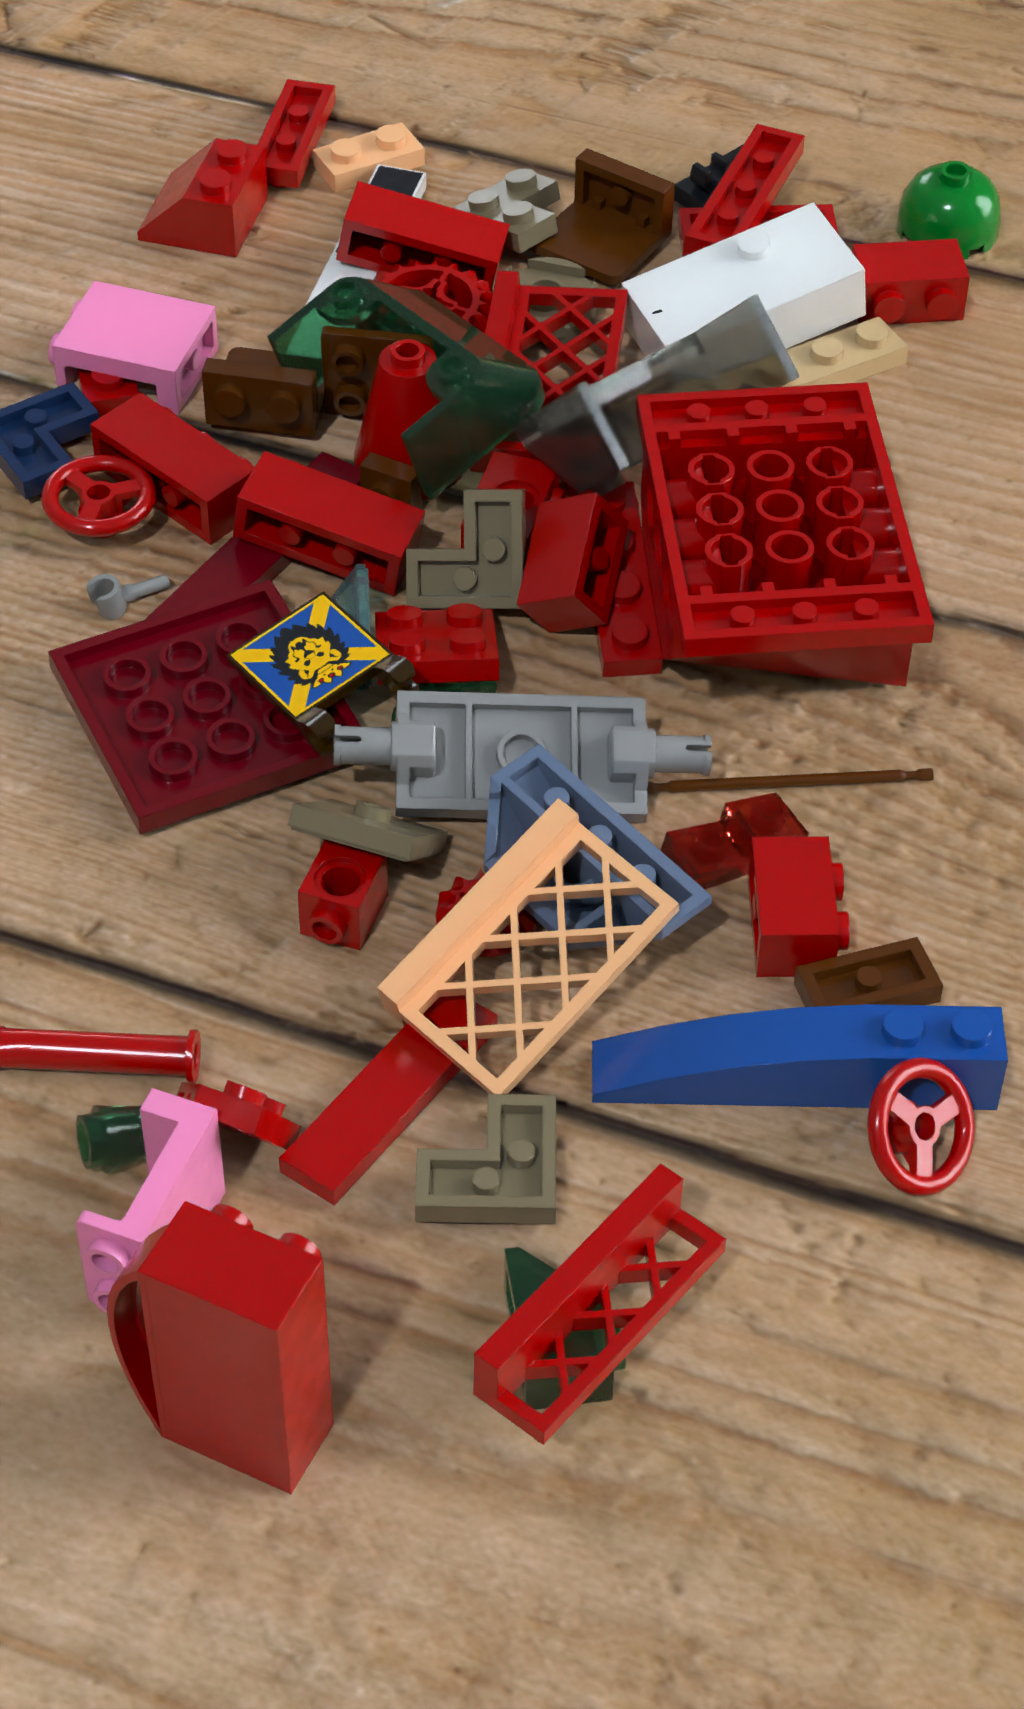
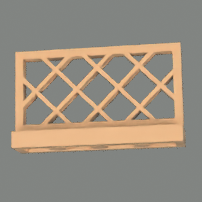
(477, 925)

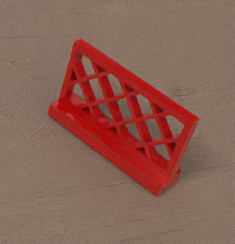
(511, 317)

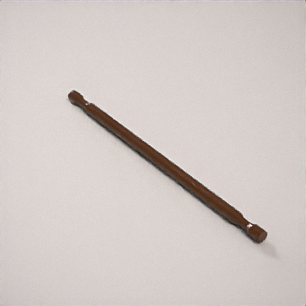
(797, 780)

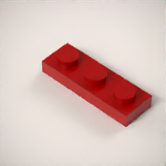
(295, 130)

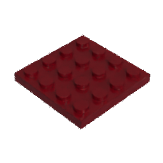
(180, 720)

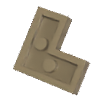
(521, 203)
(488, 566)
(496, 1185)

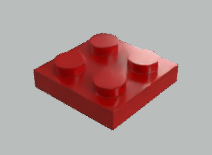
(442, 643)

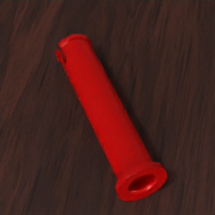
(101, 1052)

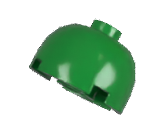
(951, 203)

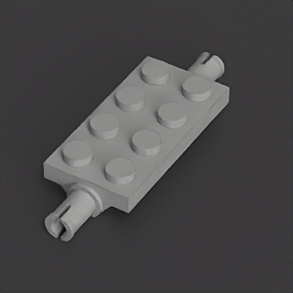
(455, 741)

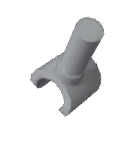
(112, 598)

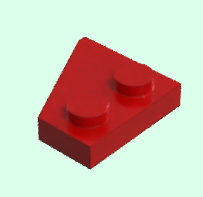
(245, 1112)

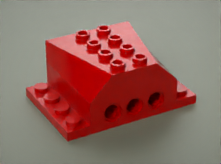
(778, 533)

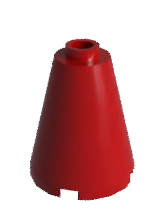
(396, 401)

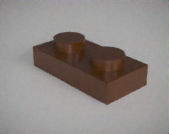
(878, 975)

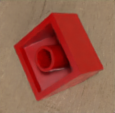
(210, 199)

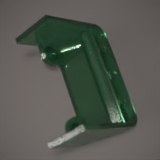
(474, 377)

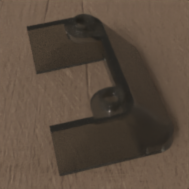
(594, 430)

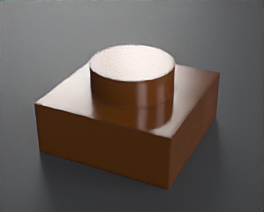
(391, 479)

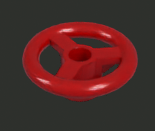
(101, 503)
(911, 1129)

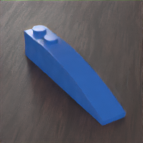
(802, 1057)

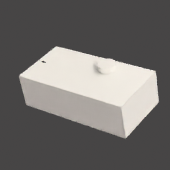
(791, 262)

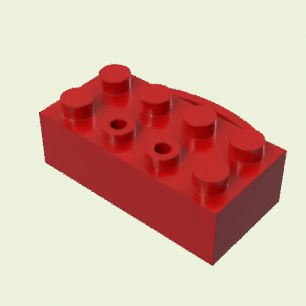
(228, 1341)

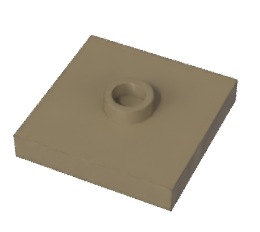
(367, 828)

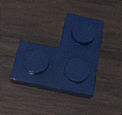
(36, 429)

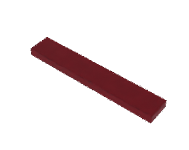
(242, 562)

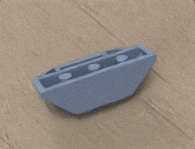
(526, 791)

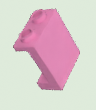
(137, 339)
(182, 1166)

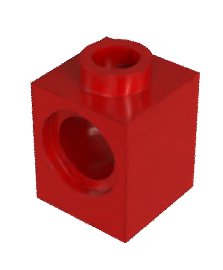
(342, 895)

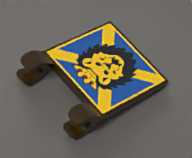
(314, 662)

